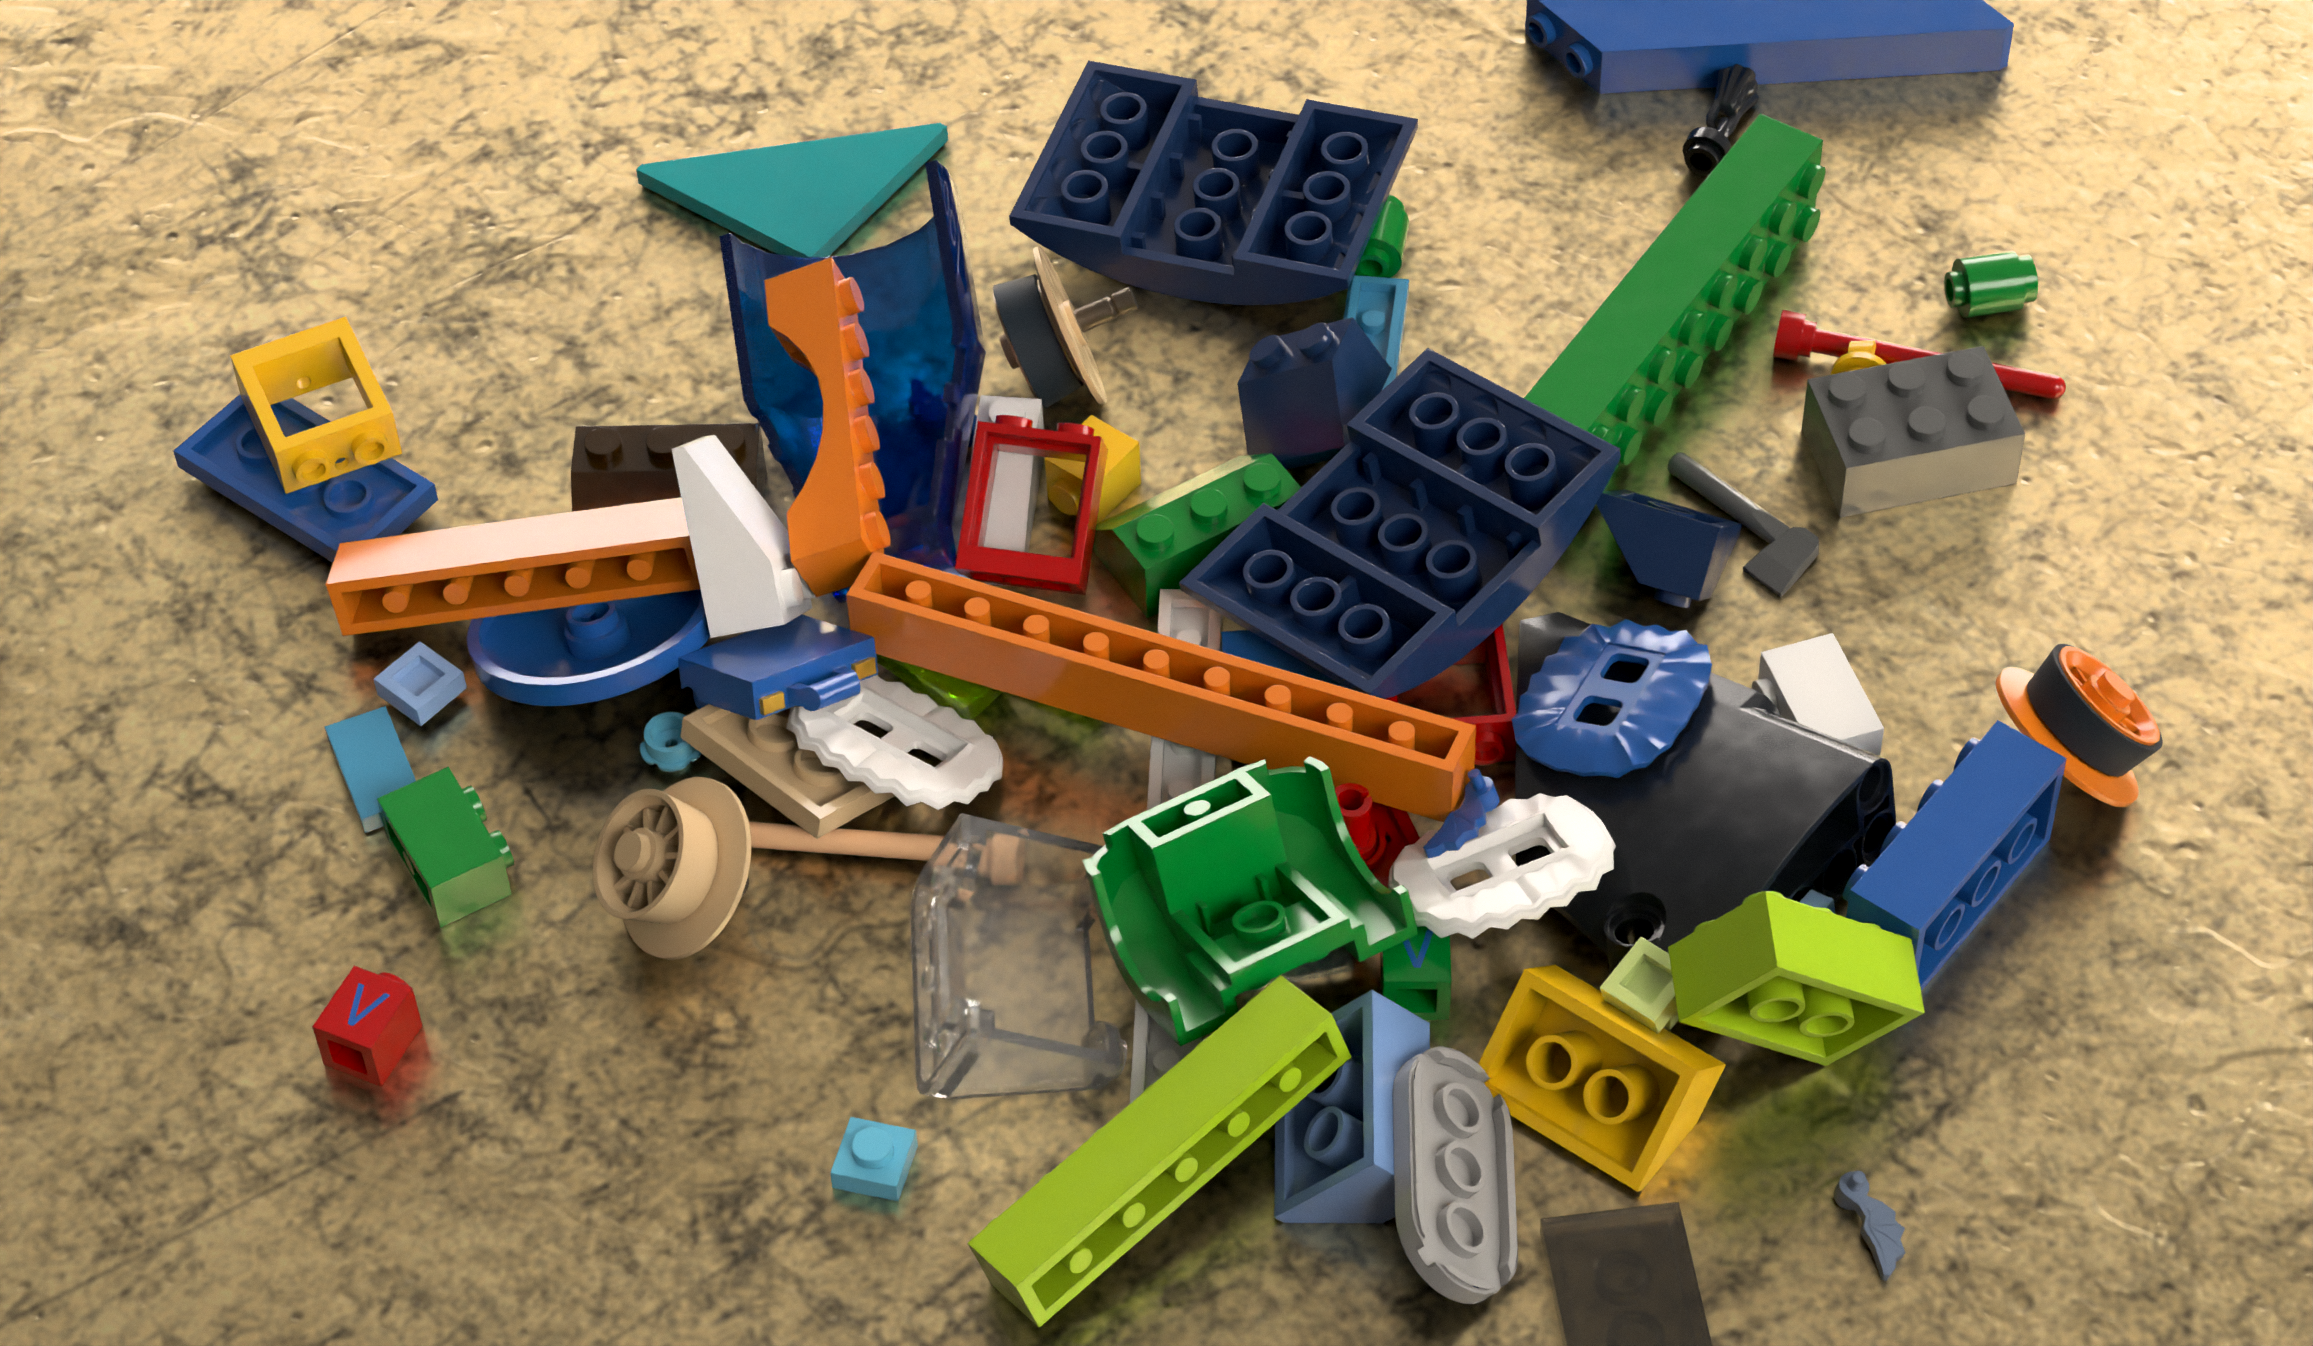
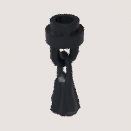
(1733, 97)

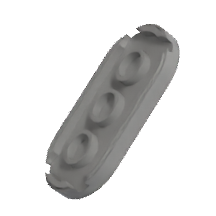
(1454, 1176)

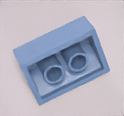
(1339, 1139)

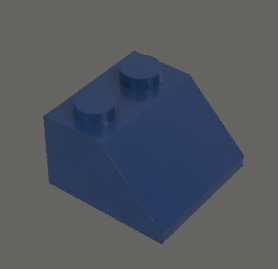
(1307, 389)

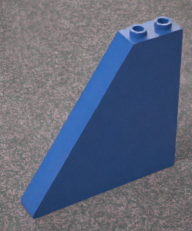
(1686, 42)

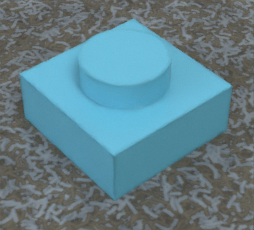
(874, 1159)

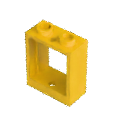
(302, 365)

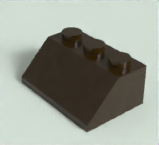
(638, 465)

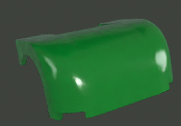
(1236, 891)

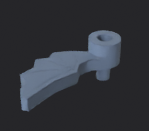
(1878, 1221)

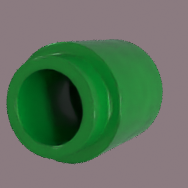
(1387, 242)
(1991, 283)

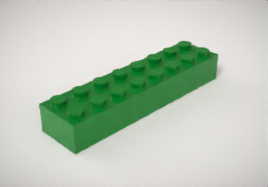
(1688, 288)

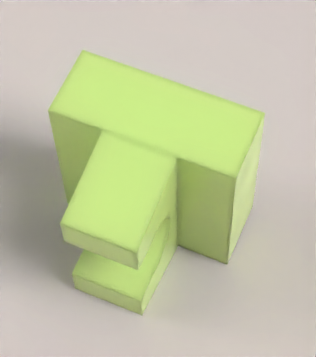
(1643, 987)

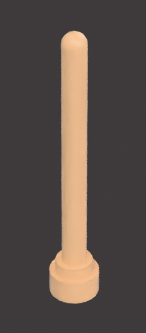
(845, 841)

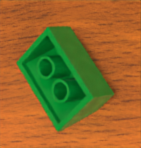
(1175, 530)

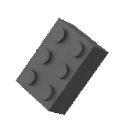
(1912, 431)

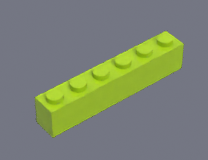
(1159, 1150)

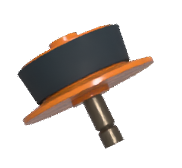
(2085, 716)

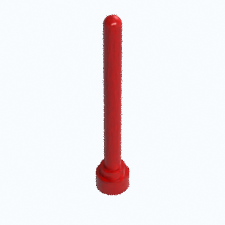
(1801, 337)

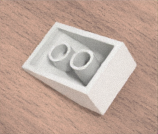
(736, 544)

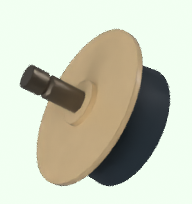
(1049, 335)

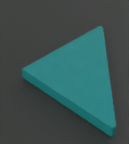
(798, 194)

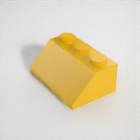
(1596, 1076)

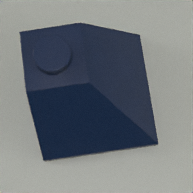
(1669, 544)

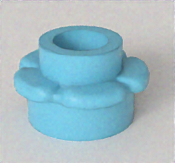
(662, 733)

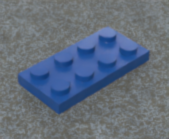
(346, 508)

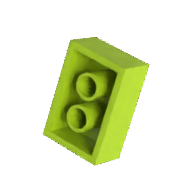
(1795, 978)

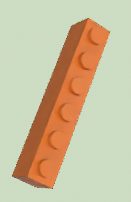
(512, 567)

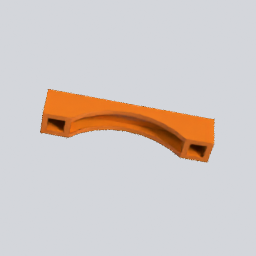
(837, 512)

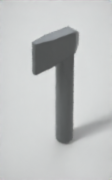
(1789, 548)

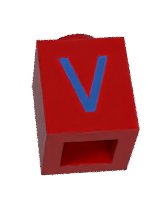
(368, 1025)

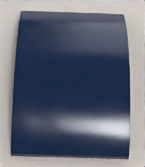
(1209, 190)
(1411, 531)

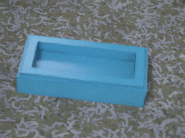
(369, 761)

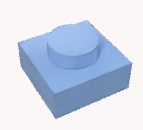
(420, 683)

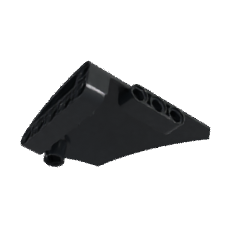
(1715, 817)

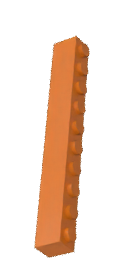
(1161, 685)

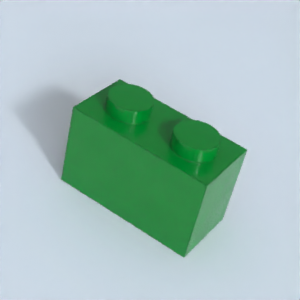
(446, 845)

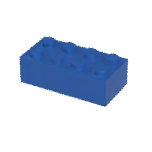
(1961, 846)

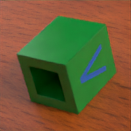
(1419, 975)

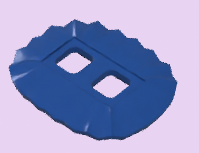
(1650, 711)

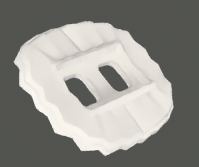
(914, 722)
(1578, 859)

